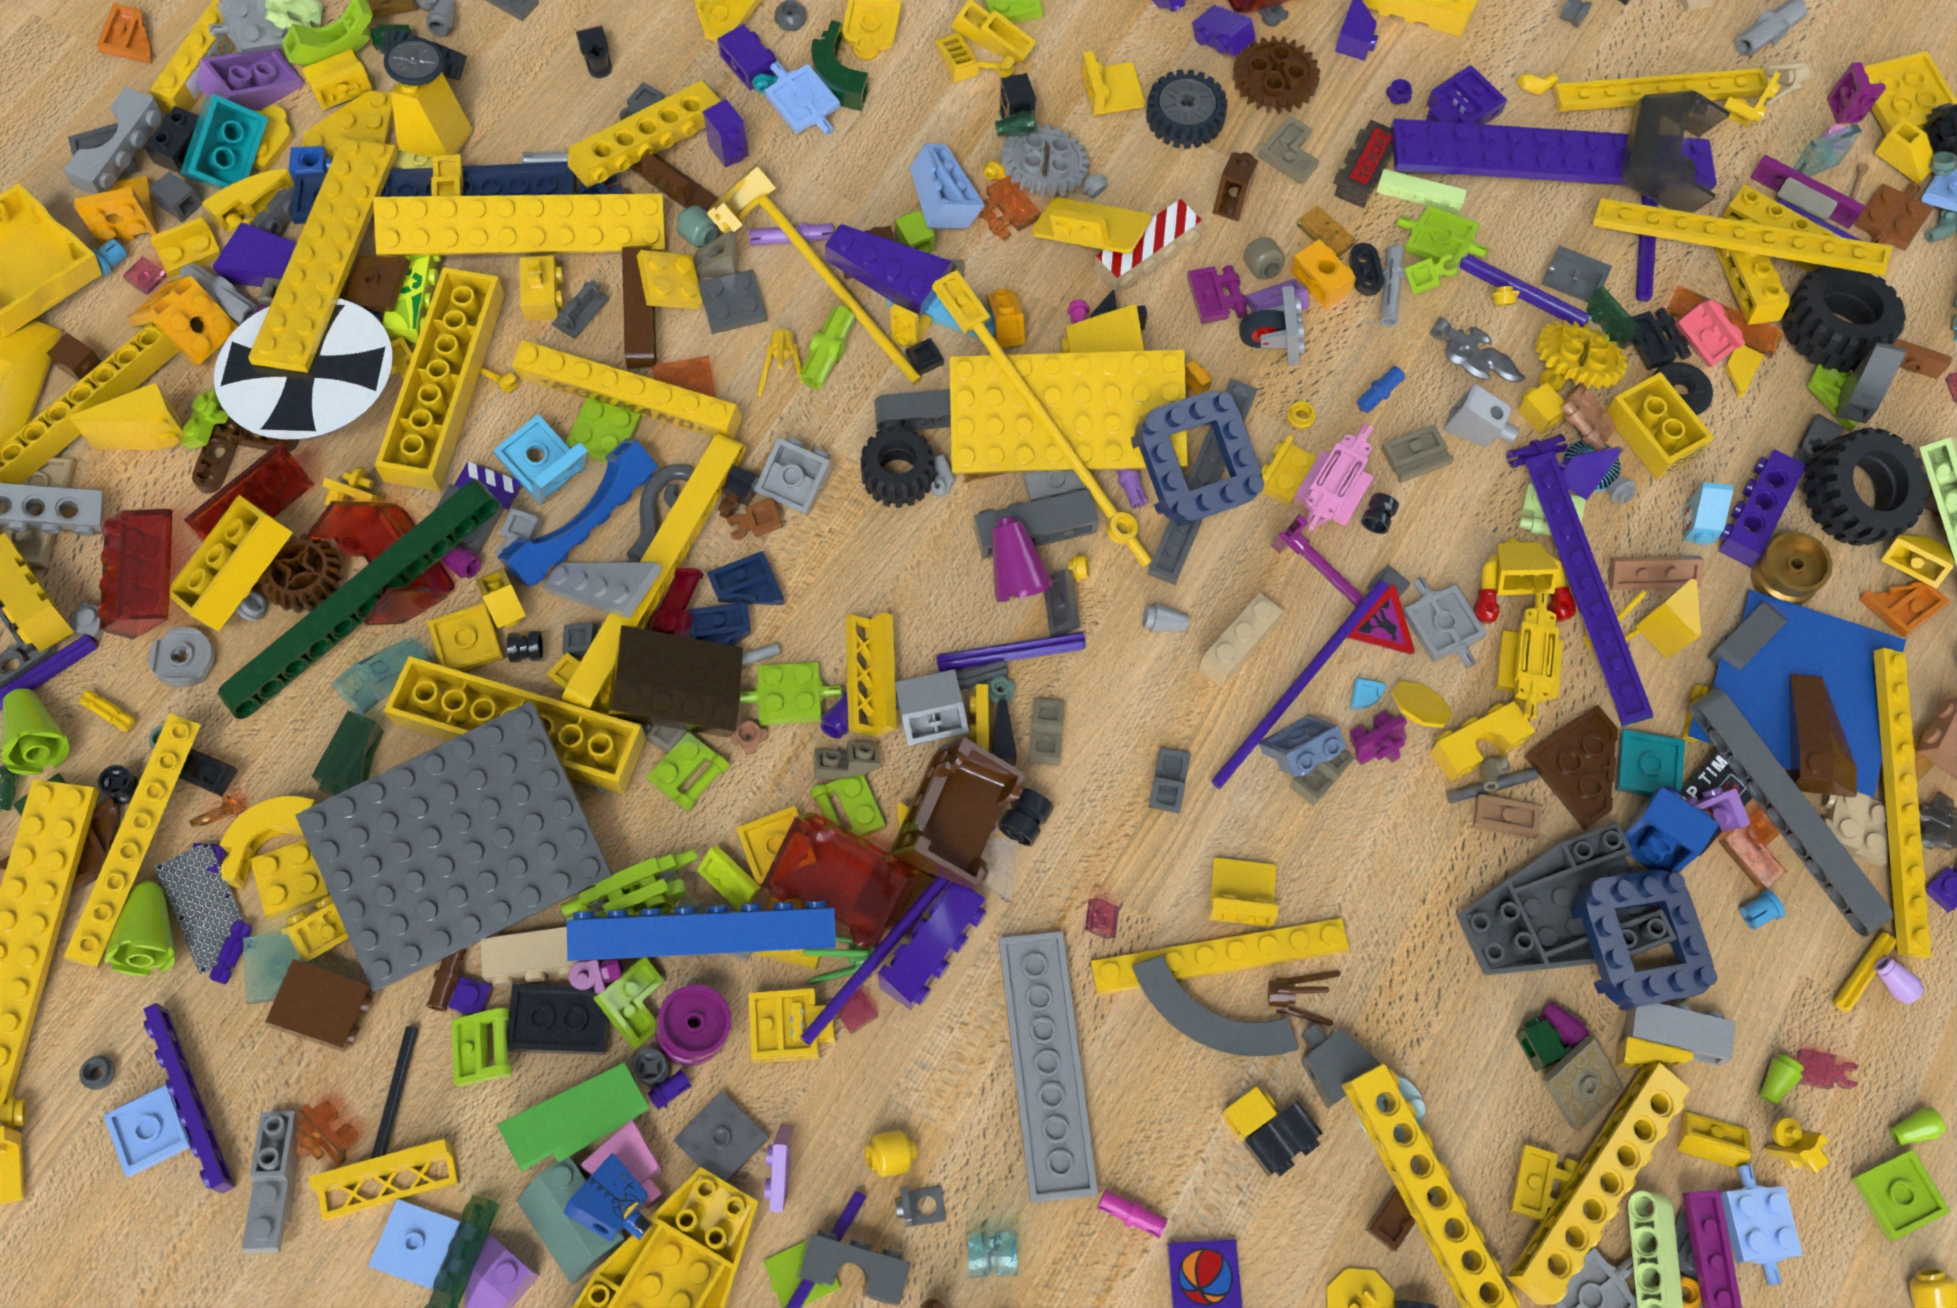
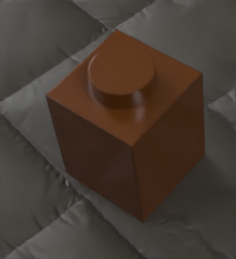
(73, 357)

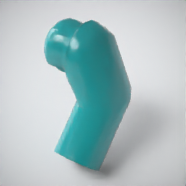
(763, 81)

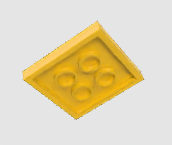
(1911, 89)

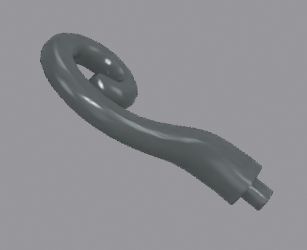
(647, 509)

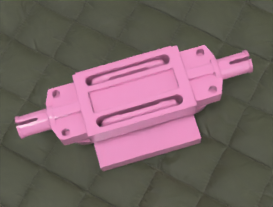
(1337, 481)

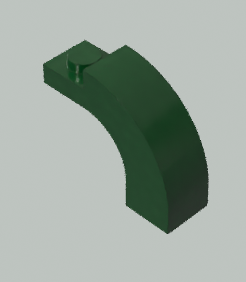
(846, 84)

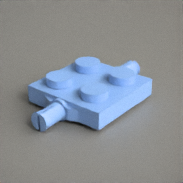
(801, 98)
(1760, 1224)

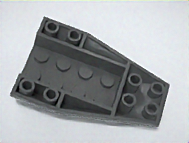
(1529, 916)

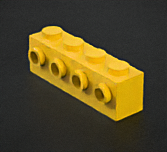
(1763, 210)
(1754, 284)

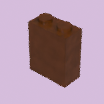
(319, 1006)

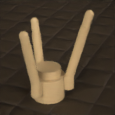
(1791, 74)

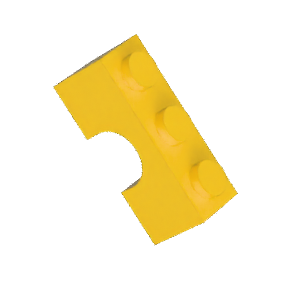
(1502, 727)

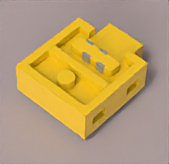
(778, 1023)

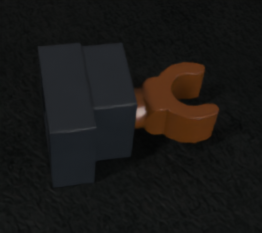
(738, 490)

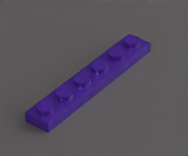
(192, 1110)

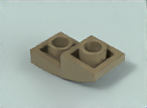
(856, 760)

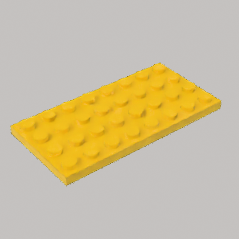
(1086, 394)

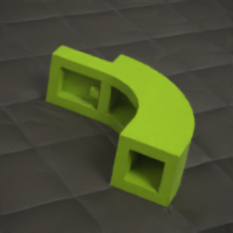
(310, 45)

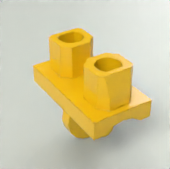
(357, 481)
(1797, 1146)

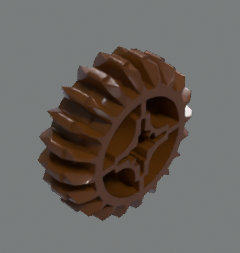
(303, 583)

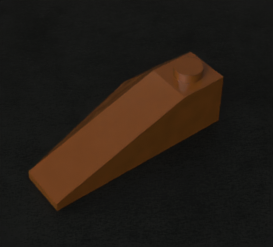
(1818, 745)

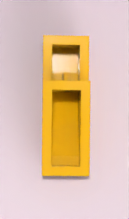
(992, 32)
(246, 196)

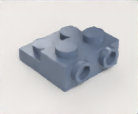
(1304, 745)

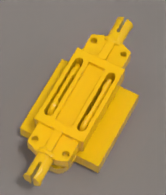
(1531, 659)

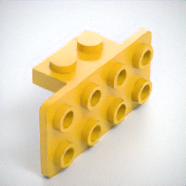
(1091, 225)

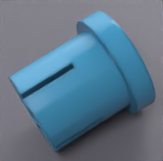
(109, 256)
(1762, 909)

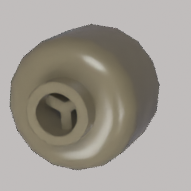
(1264, 258)

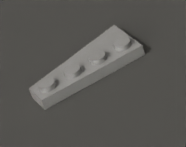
(604, 586)

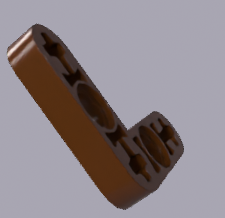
(229, 441)

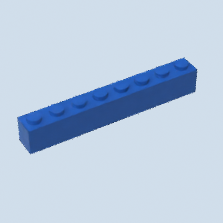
(700, 932)

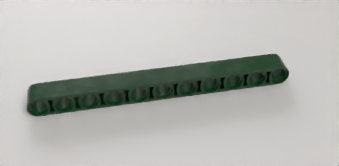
(355, 599)

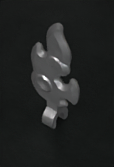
(1463, 351)

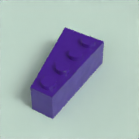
(887, 267)

